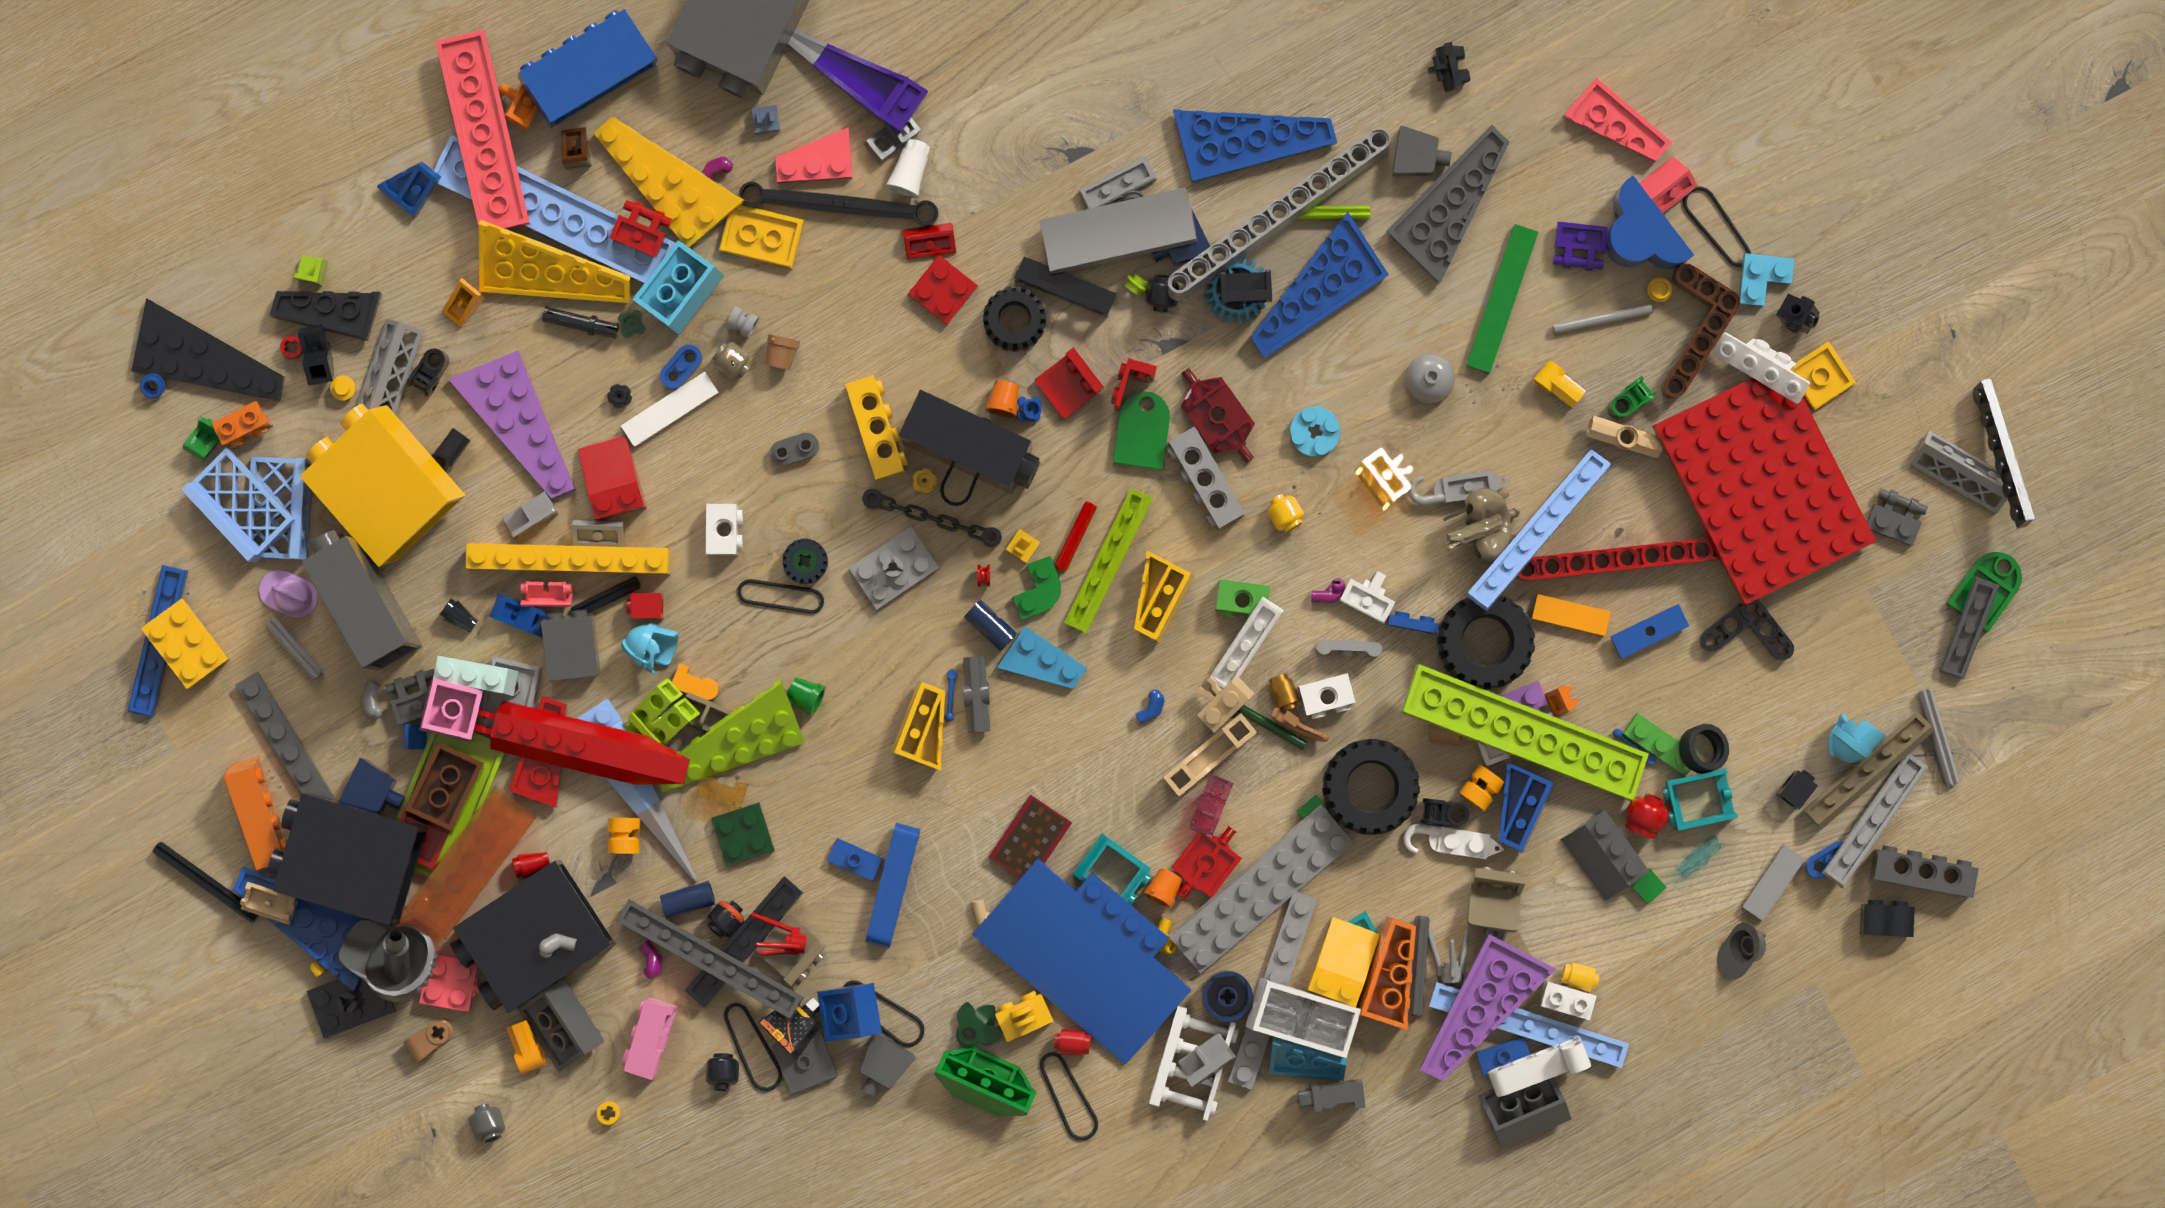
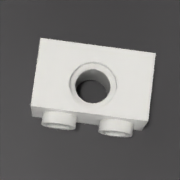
(715, 516)
(1338, 685)
(1567, 1000)

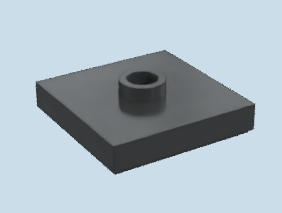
(810, 1068)

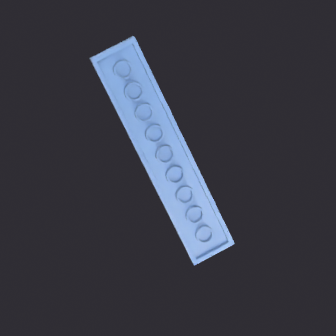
(561, 217)

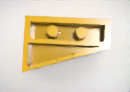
(1160, 597)
(922, 727)

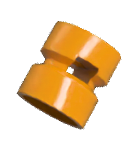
(1475, 794)
(623, 836)

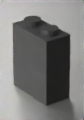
(570, 645)

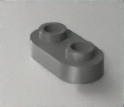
(794, 449)

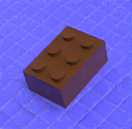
(444, 789)

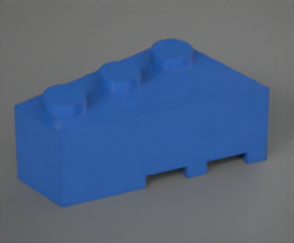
(1522, 806)

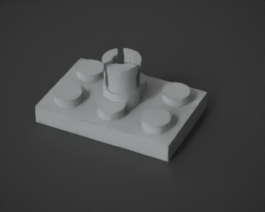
(894, 568)

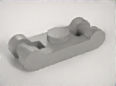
(1348, 648)

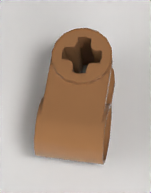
(426, 1041)

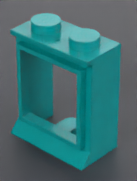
(1724, 792)
(1140, 878)

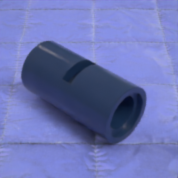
(989, 625)
(687, 899)

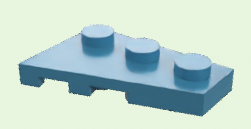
(1041, 660)
(1303, 1061)

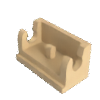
(268, 903)

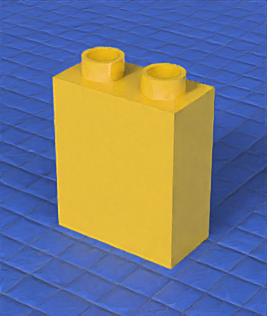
(380, 483)

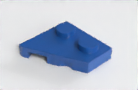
(411, 187)

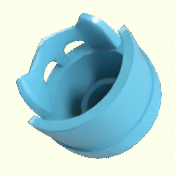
(651, 645)
(1853, 742)

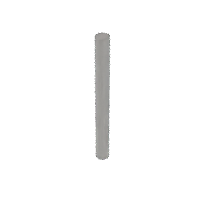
(1602, 319)

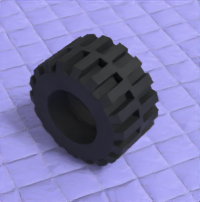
(1006, 298)

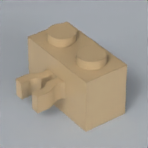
(1224, 702)

